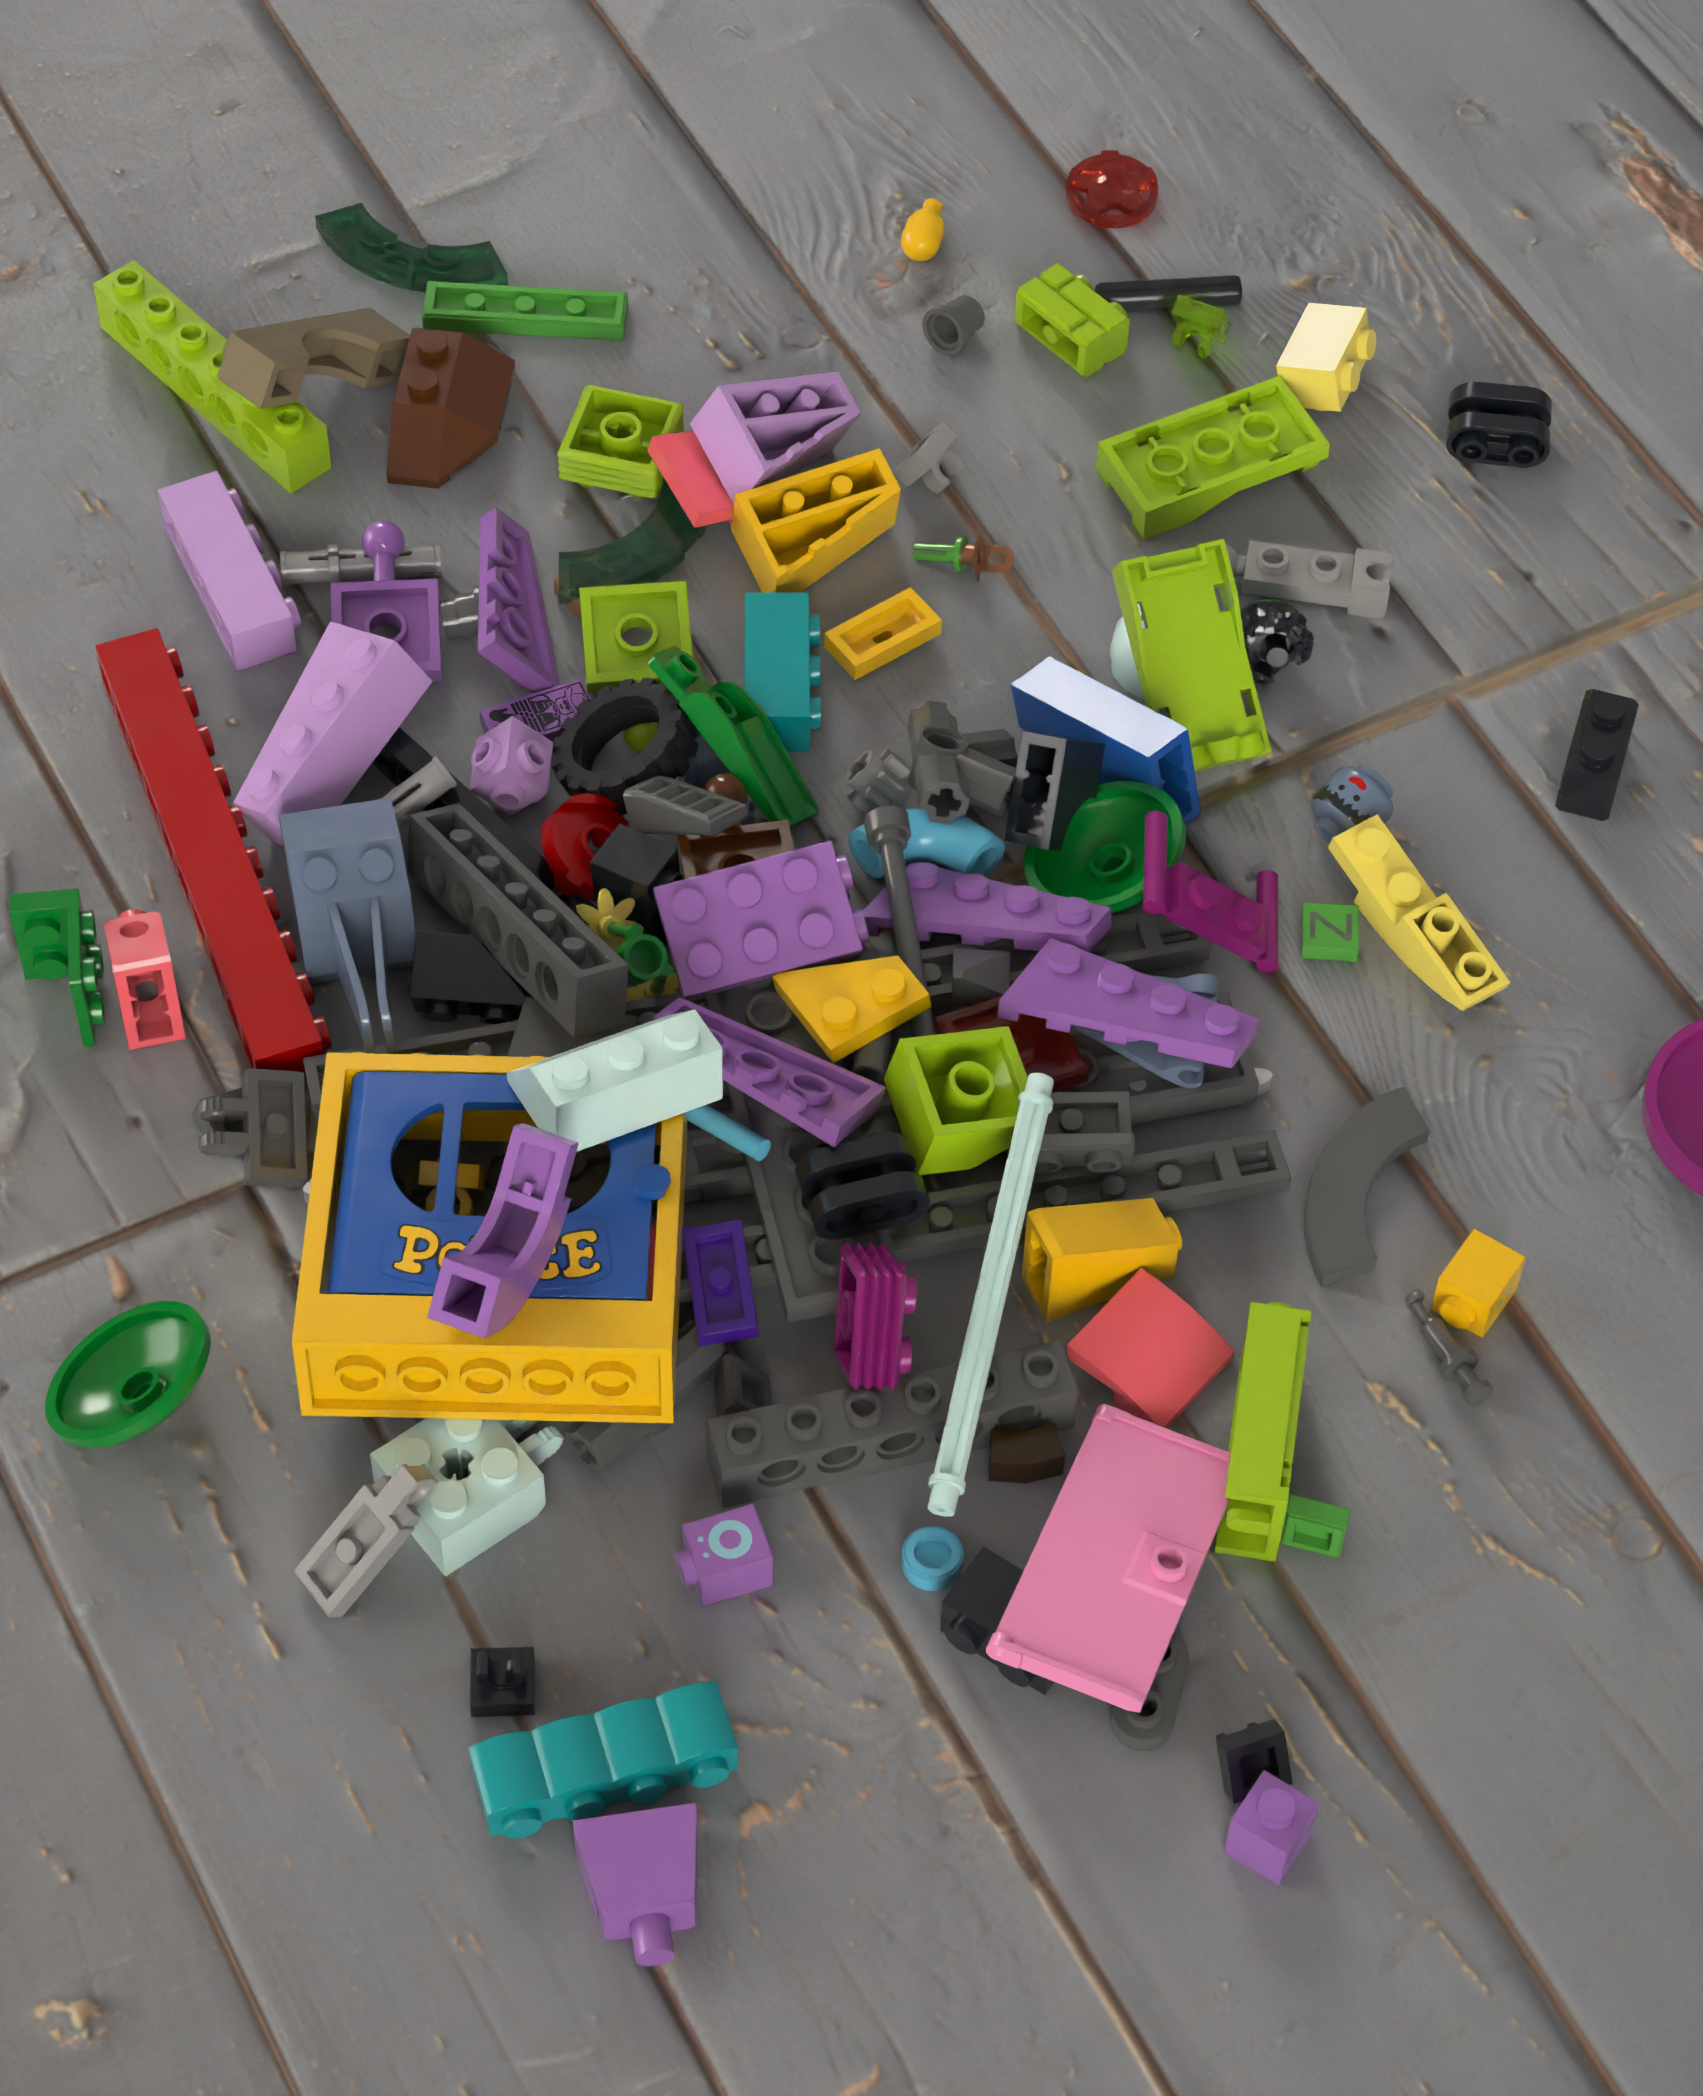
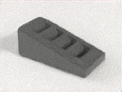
(679, 808)

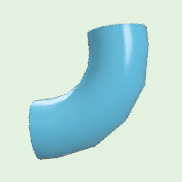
(957, 846)

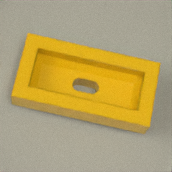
(882, 633)

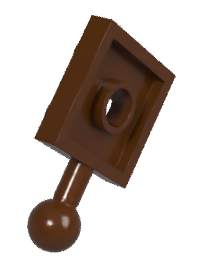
(735, 844)

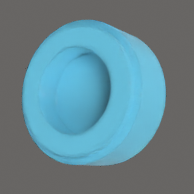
(932, 1558)

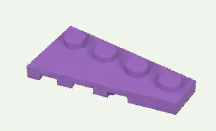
(511, 605)
(991, 911)
(1129, 1006)
(789, 1080)

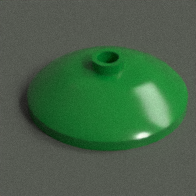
(1106, 847)
(128, 1375)

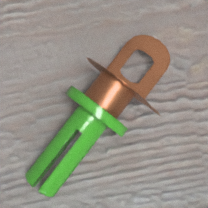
(966, 554)

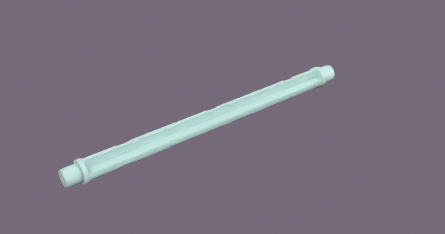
(990, 1296)

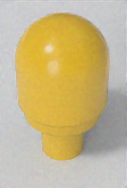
(923, 232)

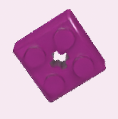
(871, 1316)

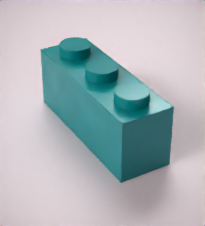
(780, 663)

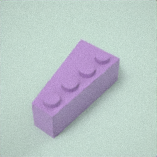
(331, 726)

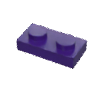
(720, 1283)

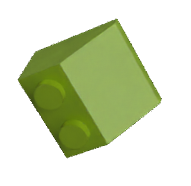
(956, 1096)

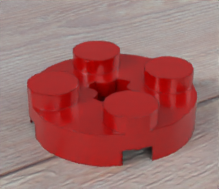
(567, 838)

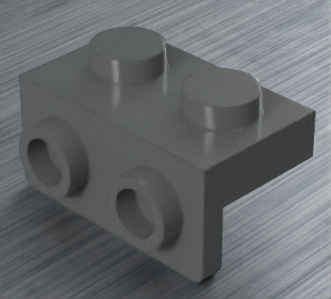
(1088, 1132)

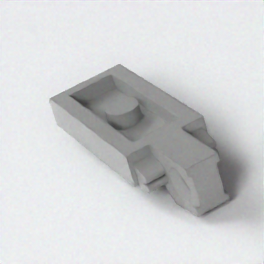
(364, 1538)

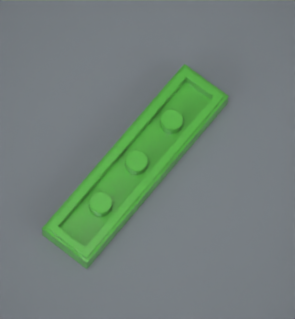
(525, 310)

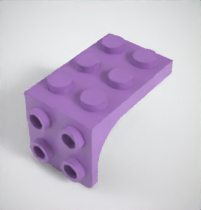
(761, 920)

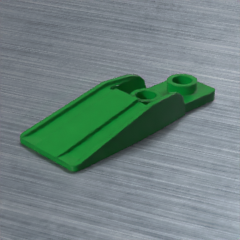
(739, 736)

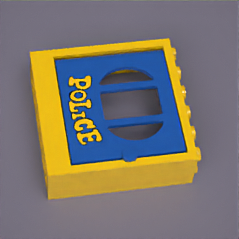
(372, 1260)

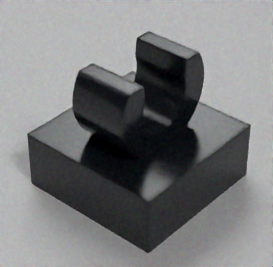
(502, 1681)
(1248, 1753)

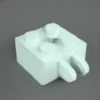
(483, 1477)

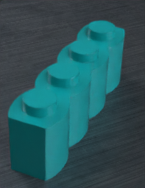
(604, 1758)

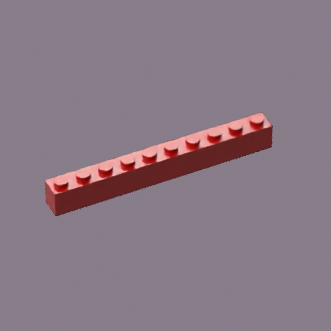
(209, 854)

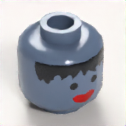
(1350, 799)

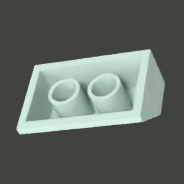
(623, 1080)

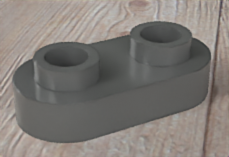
(1163, 1698)

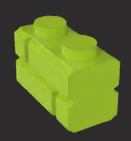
(1072, 319)

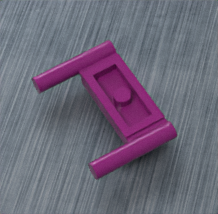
(1208, 906)

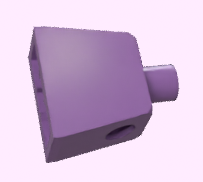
(641, 1876)

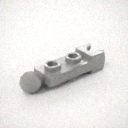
(1316, 576)

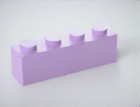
(229, 570)

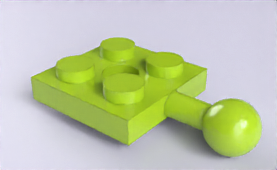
(611, 612)

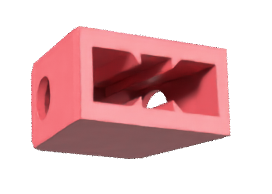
(137, 956)

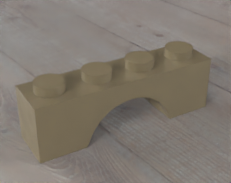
(271, 360)

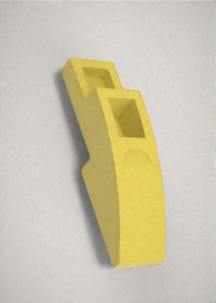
(1415, 923)

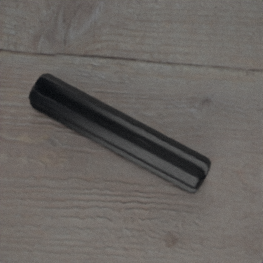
(1163, 293)

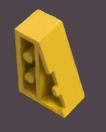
(814, 520)

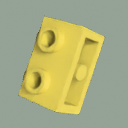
(1327, 355)

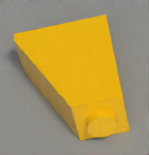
(1092, 1250)

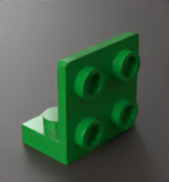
(61, 941)

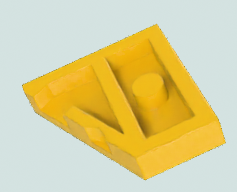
(852, 1001)

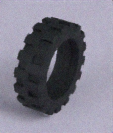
(604, 719)

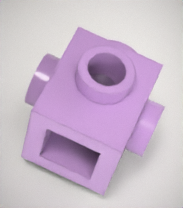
(511, 766)

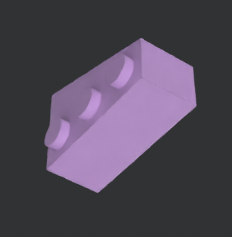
(772, 427)

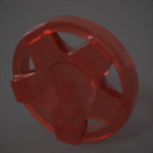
(1112, 184)

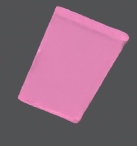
(1116, 1560)

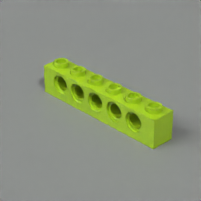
(187, 358)

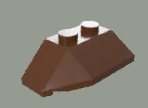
(446, 405)

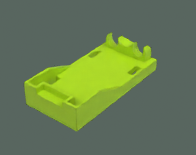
(1206, 454)
(1191, 652)

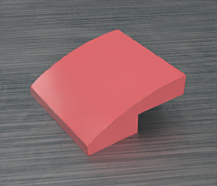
(691, 478)
(1150, 1350)

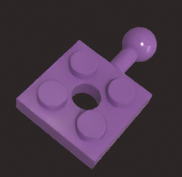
(402, 603)

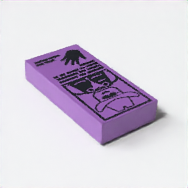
(541, 710)

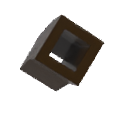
(1025, 1455)

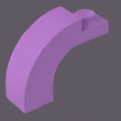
(502, 1263)

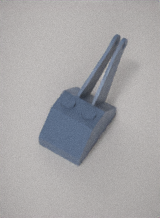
(351, 901)

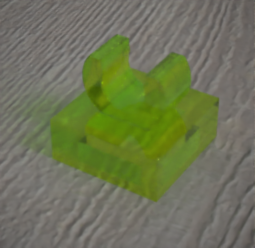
(1201, 320)

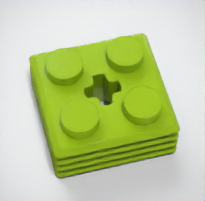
(611, 440)

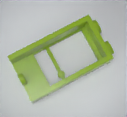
(1264, 1430)

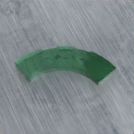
(380, 254)
(642, 554)

